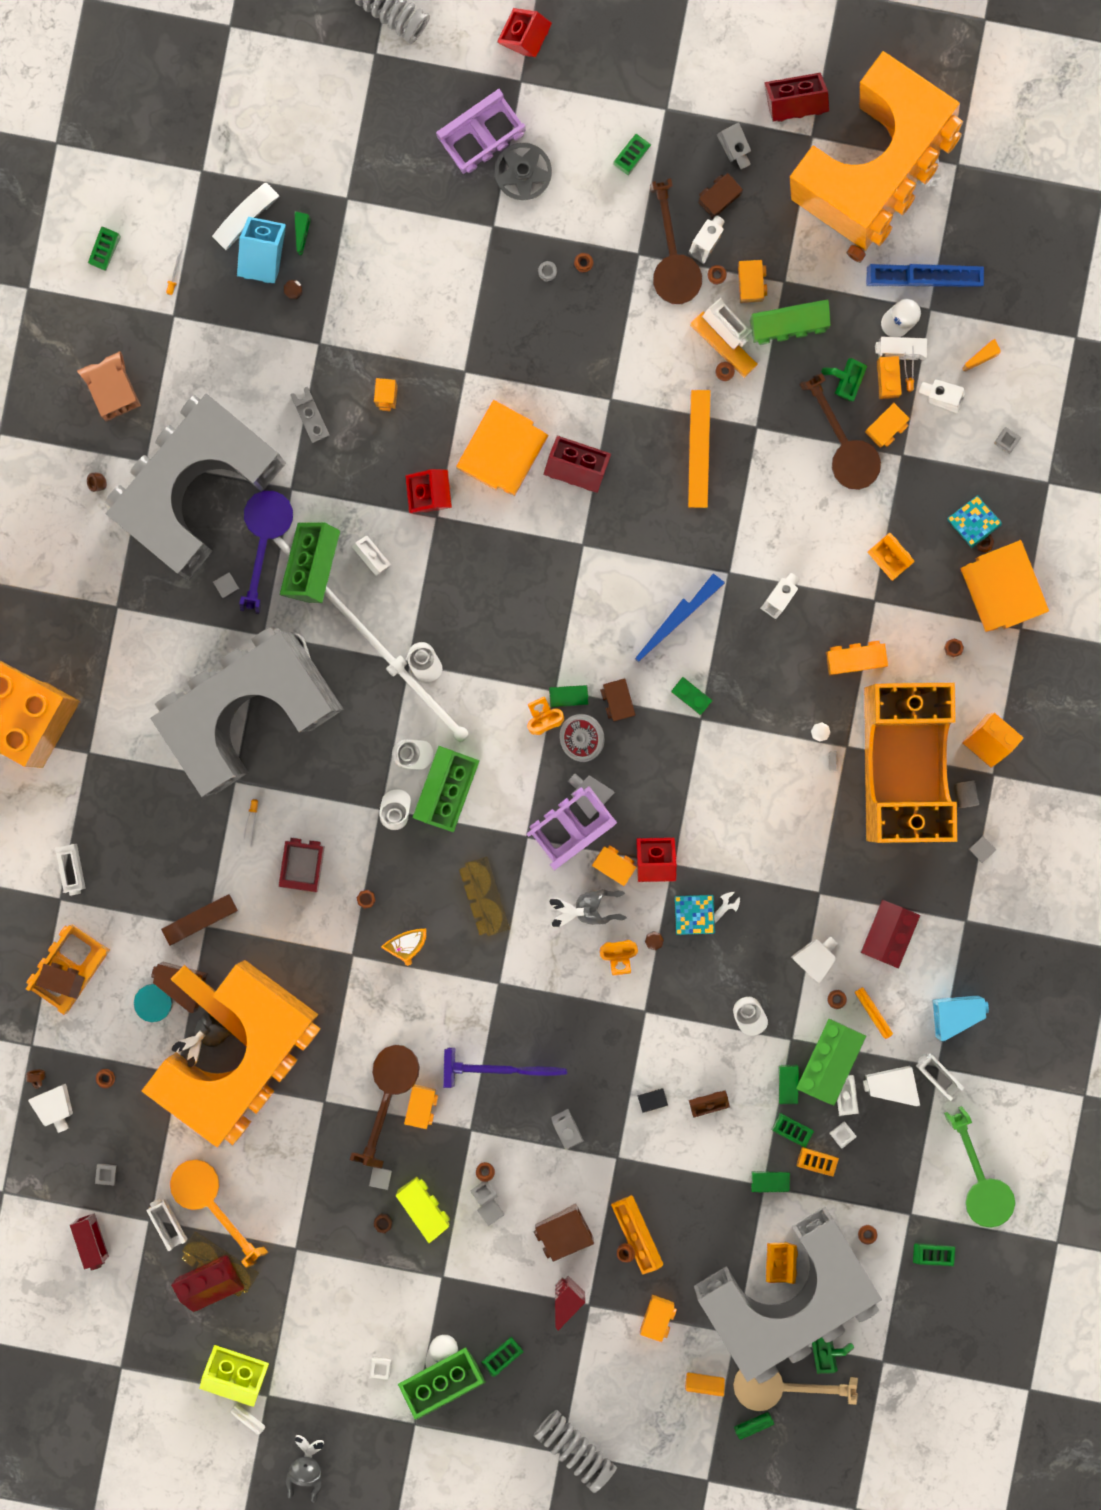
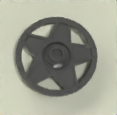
(523, 171)

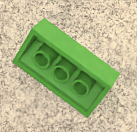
(790, 321)
(310, 562)
(446, 789)
(831, 1062)
(441, 1383)

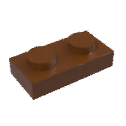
(709, 1103)

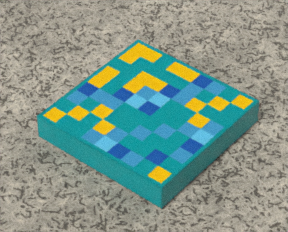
(974, 521)
(695, 914)

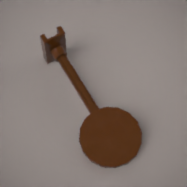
(676, 276)
(855, 461)
(394, 1073)

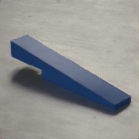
(924, 275)
(681, 612)

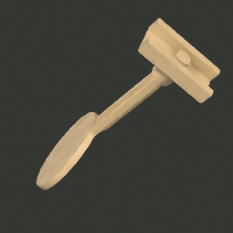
(767, 1394)

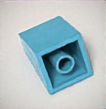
(260, 250)
(957, 1014)

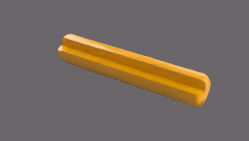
(874, 1013)

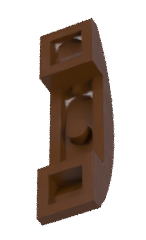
(199, 919)

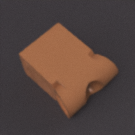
(110, 386)

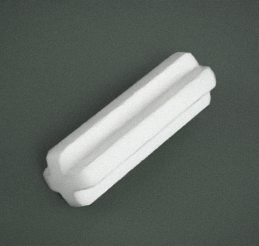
(249, 1420)

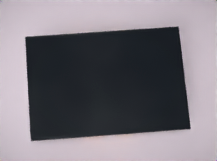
(652, 1100)

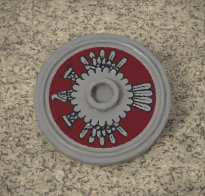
(582, 737)

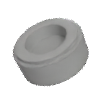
(547, 271)
(832, 760)

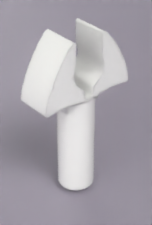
(725, 906)

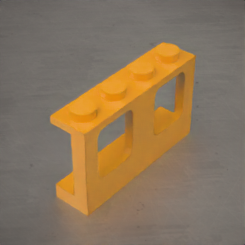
(86, 969)

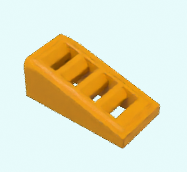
(987, 353)
(802, 1157)

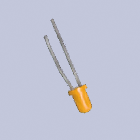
(171, 284)
(910, 381)
(253, 808)

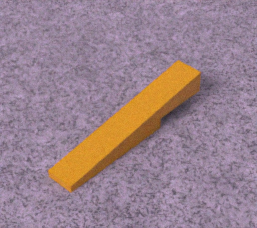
(699, 448)
(203, 995)

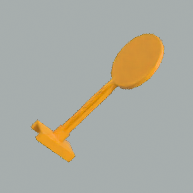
(195, 1187)

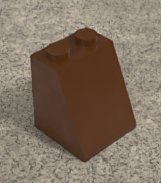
(162, 979)
(564, 1233)

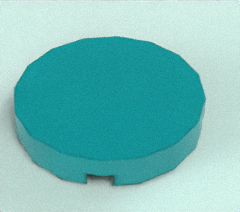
(152, 1003)

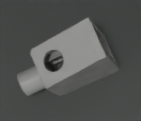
(734, 136)
(598, 788)
(567, 1129)

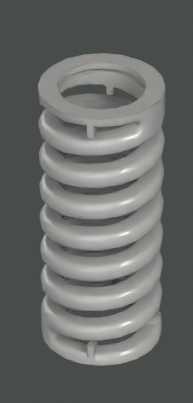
(409, 32)
(608, 1467)

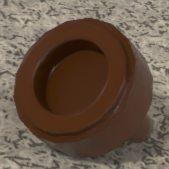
(96, 482)
(36, 1076)

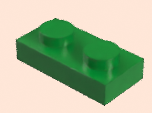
(691, 696)

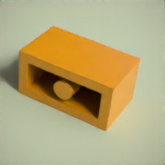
(751, 281)
(889, 377)
(385, 394)
(887, 425)
(614, 865)
(420, 1107)
(657, 1318)

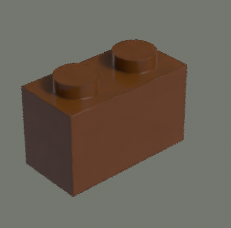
(720, 195)
(618, 700)
(60, 980)

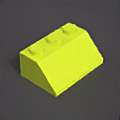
(423, 1209)
(233, 1376)

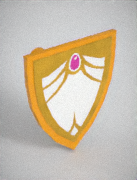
(406, 945)

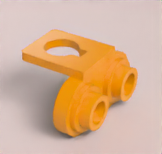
(545, 719)
(619, 952)

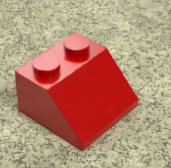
(524, 32)
(428, 491)
(656, 859)

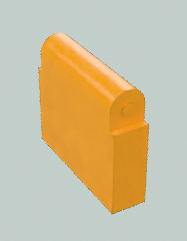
(502, 449)
(1004, 587)

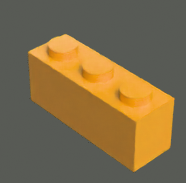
(856, 658)

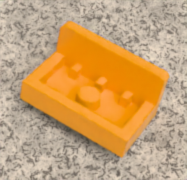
(891, 556)
(781, 1262)

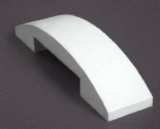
(250, 207)

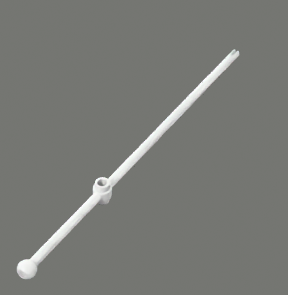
(396, 666)

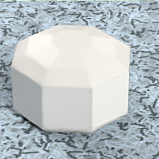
(820, 732)

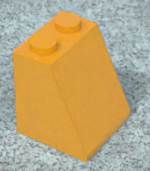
(992, 739)

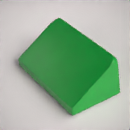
(568, 696)
(754, 1425)

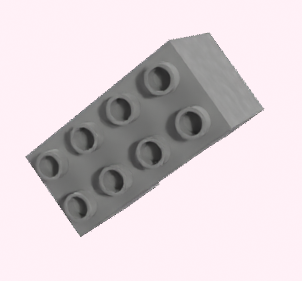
(202, 442)
(200, 721)
(769, 1333)

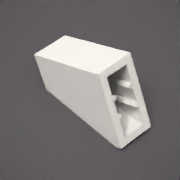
(893, 1085)

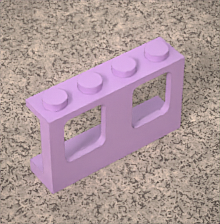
(474, 123)
(580, 835)

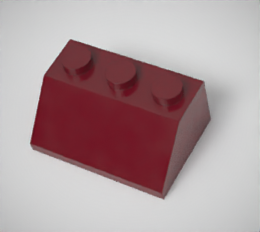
(797, 97)
(577, 464)
(890, 934)
(207, 1284)
(568, 1300)

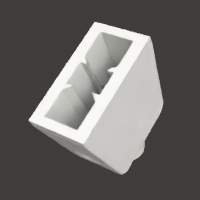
(706, 239)
(951, 397)
(777, 599)
(816, 958)
(53, 1107)

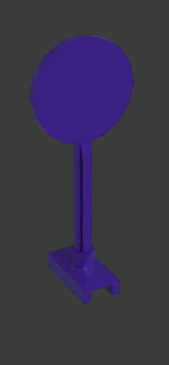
(267, 517)
(452, 1068)

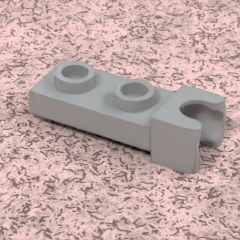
(310, 416)

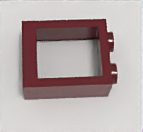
(299, 885)
(89, 1242)

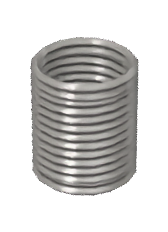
(967, 794)

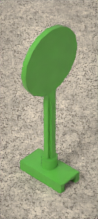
(989, 1200)

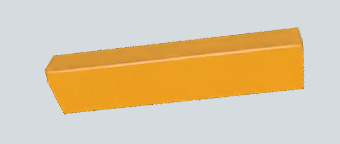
(738, 357)
(637, 1234)

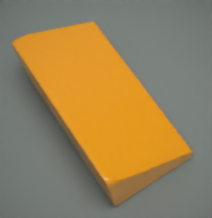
(704, 1384)

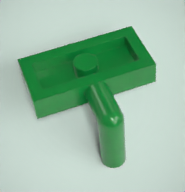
(849, 378)
(825, 1355)

